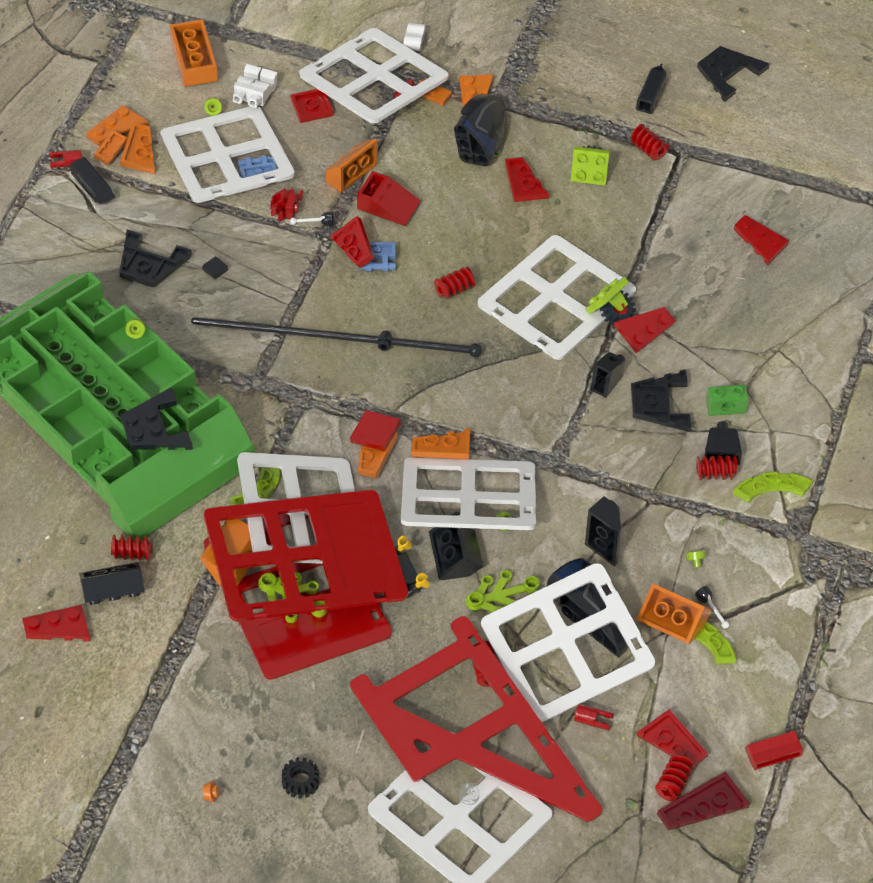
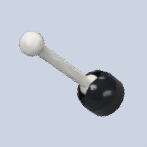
(326, 219)
(705, 596)

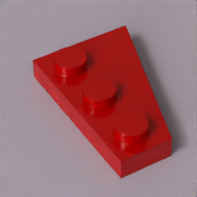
(522, 181)
(762, 239)
(354, 242)
(644, 327)
(62, 623)
(672, 738)

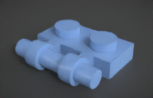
(255, 166)
(382, 252)

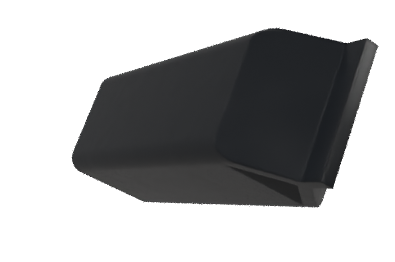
(651, 90)
(91, 181)

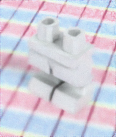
(254, 86)

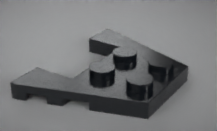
(724, 64)
(146, 266)
(651, 401)
(145, 426)

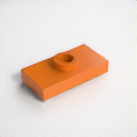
(438, 95)
(110, 147)

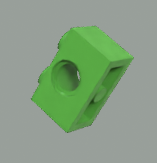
(727, 400)

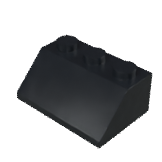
(604, 530)
(455, 551)
(111, 583)

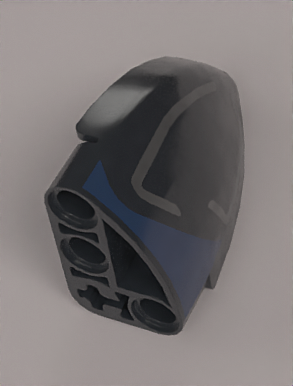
(481, 129)
(586, 602)

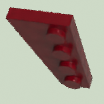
(707, 801)

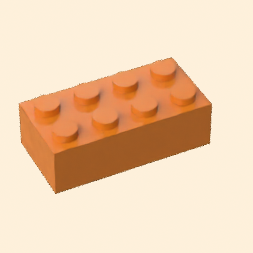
(193, 53)

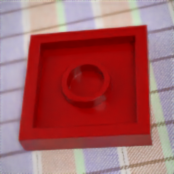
(311, 105)
(375, 430)

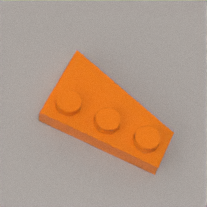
(473, 85)
(119, 120)
(138, 149)
(446, 446)
(372, 460)

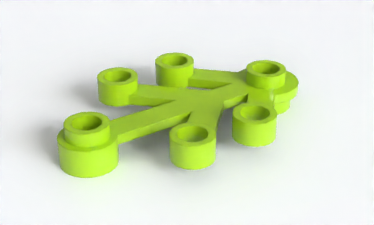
(276, 586)
(498, 594)

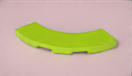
(771, 482)
(266, 485)
(717, 645)

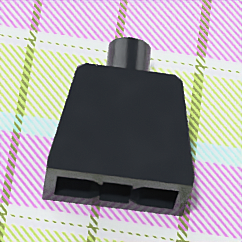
(610, 369)
(723, 442)

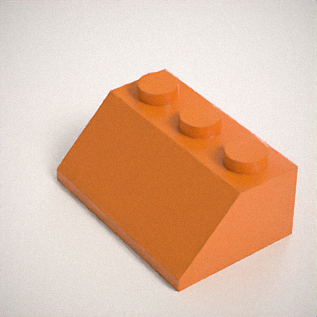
(353, 165)
(237, 542)
(673, 614)

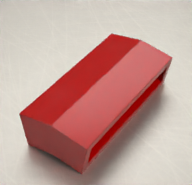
(774, 750)

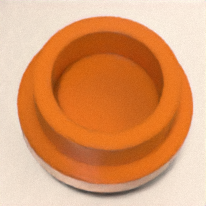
(211, 791)

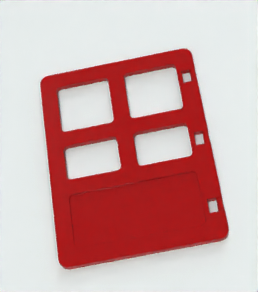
(350, 543)
(290, 647)

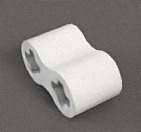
(414, 36)

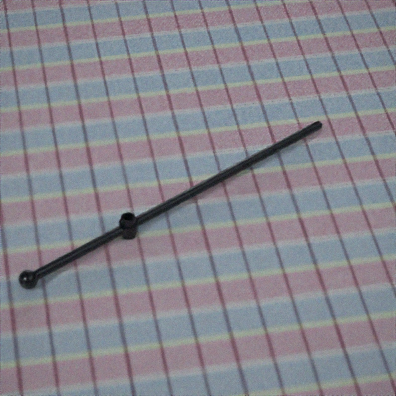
(384, 340)

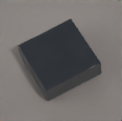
(215, 267)

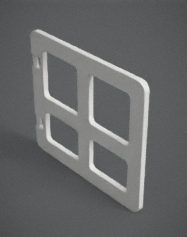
(374, 73)
(222, 154)
(550, 293)
(288, 466)
(468, 495)
(564, 638)
(457, 818)

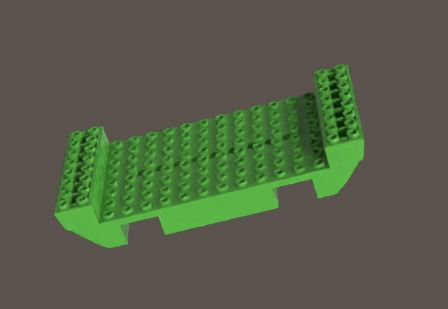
(138, 485)

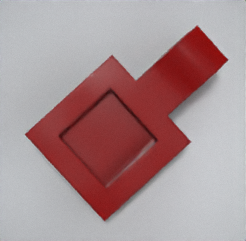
(278, 204)
(292, 204)

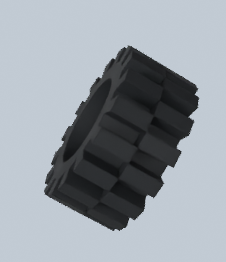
(304, 787)

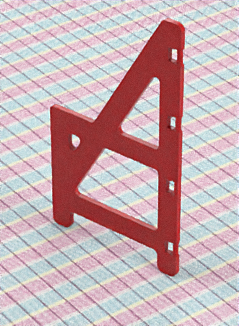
(403, 728)

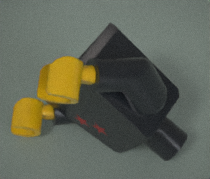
(413, 581)

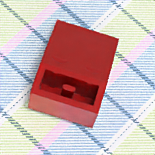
(386, 199)

